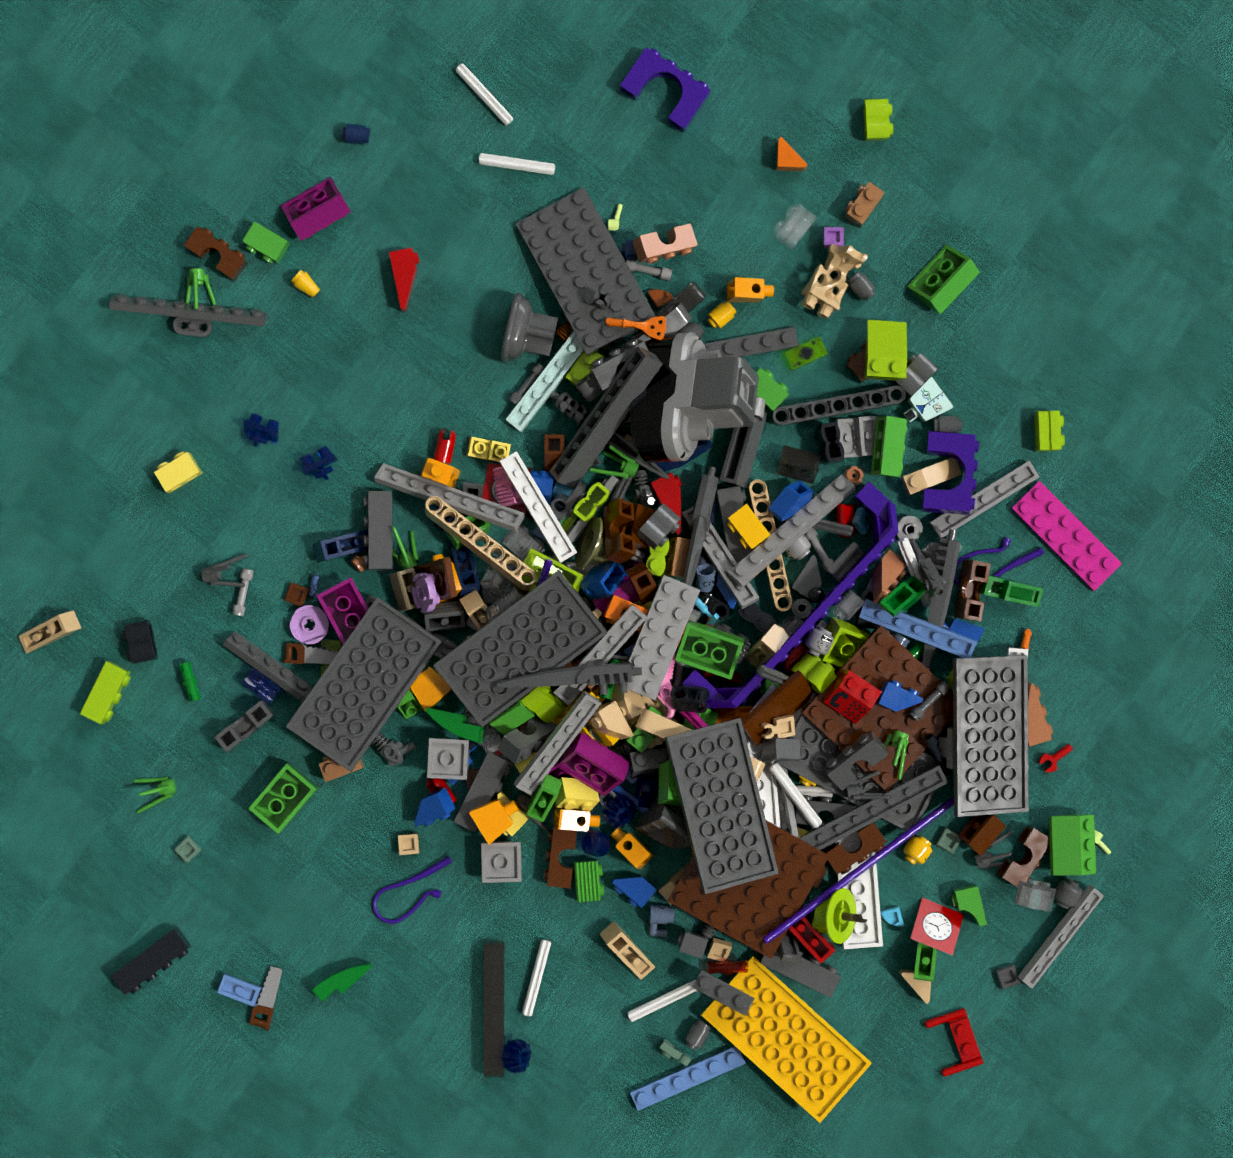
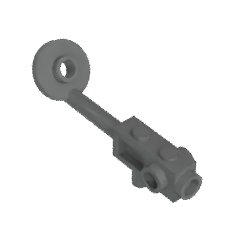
(931, 579)

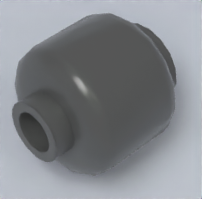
(1067, 893)

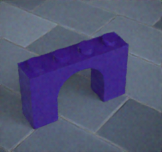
(651, 66)
(962, 448)

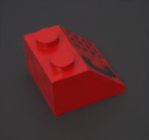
(852, 696)

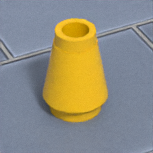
(304, 283)

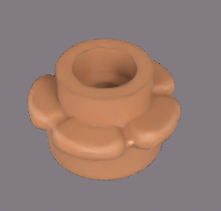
(854, 470)
(358, 563)

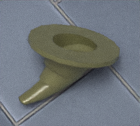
(591, 544)

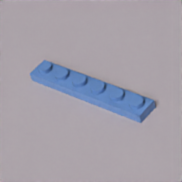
(919, 630)
(687, 1077)

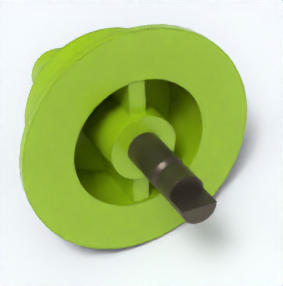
(837, 916)

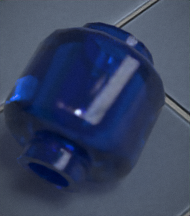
(595, 843)

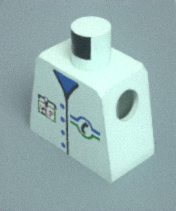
(927, 402)

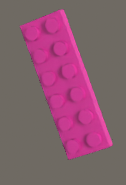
(1066, 536)

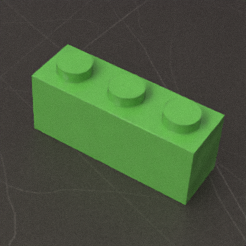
(889, 446)

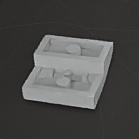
(857, 436)

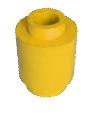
(721, 315)

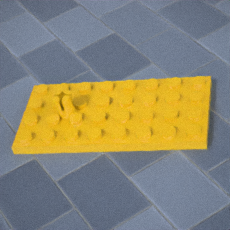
(789, 1041)

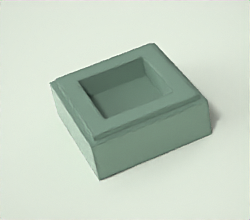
(948, 840)
(187, 849)

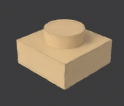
(408, 844)
(719, 949)

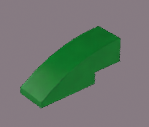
(1012, 591)
(903, 596)
(457, 724)
(341, 980)

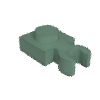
(670, 1050)

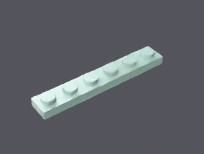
(546, 383)

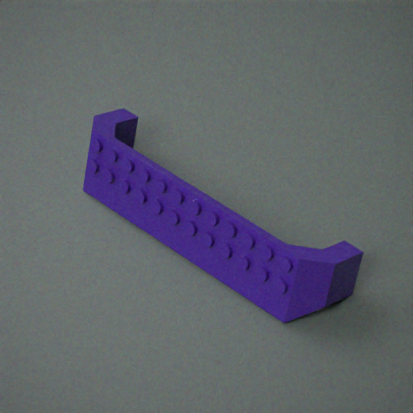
(884, 530)

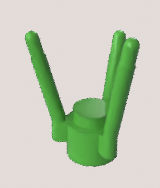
(196, 279)
(628, 466)
(407, 559)
(899, 741)
(166, 787)

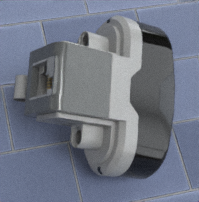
(691, 398)

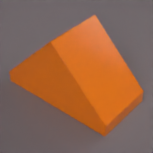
(788, 159)

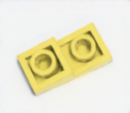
(488, 449)

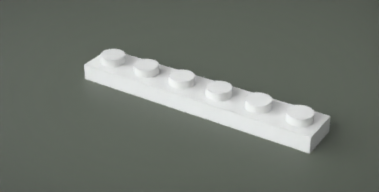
(538, 507)

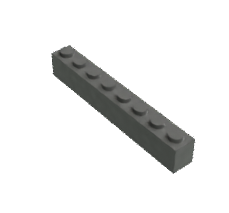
(605, 417)

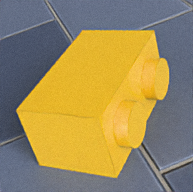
(748, 527)

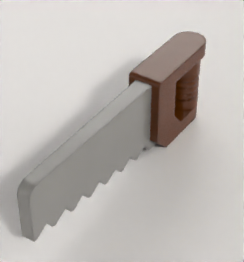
(308, 654)
(267, 999)

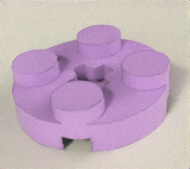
(424, 592)
(299, 620)

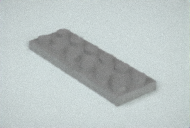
(661, 635)

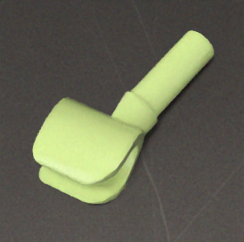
(613, 224)
(1098, 836)

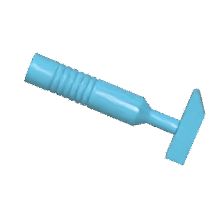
(704, 609)

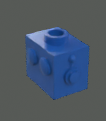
(545, 483)

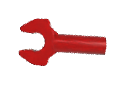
(1054, 758)

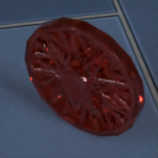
(795, 656)

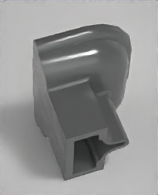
(527, 331)
(664, 825)

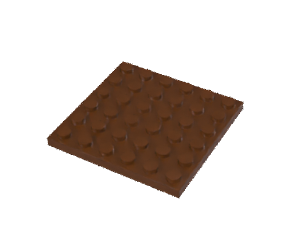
(878, 661)
(758, 906)

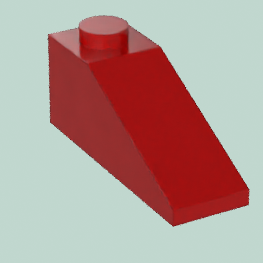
(404, 272)
(670, 494)

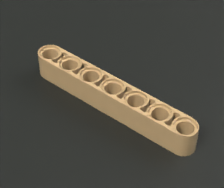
(475, 535)
(771, 574)
(663, 727)

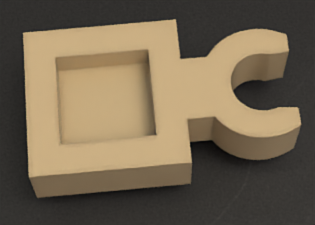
(781, 727)

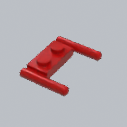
(963, 1039)

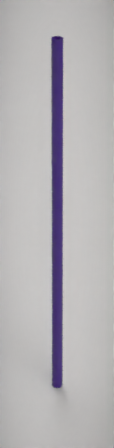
(859, 870)

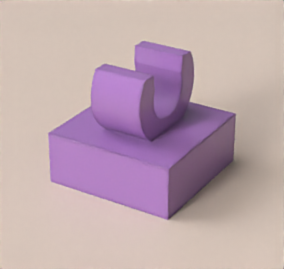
(834, 236)

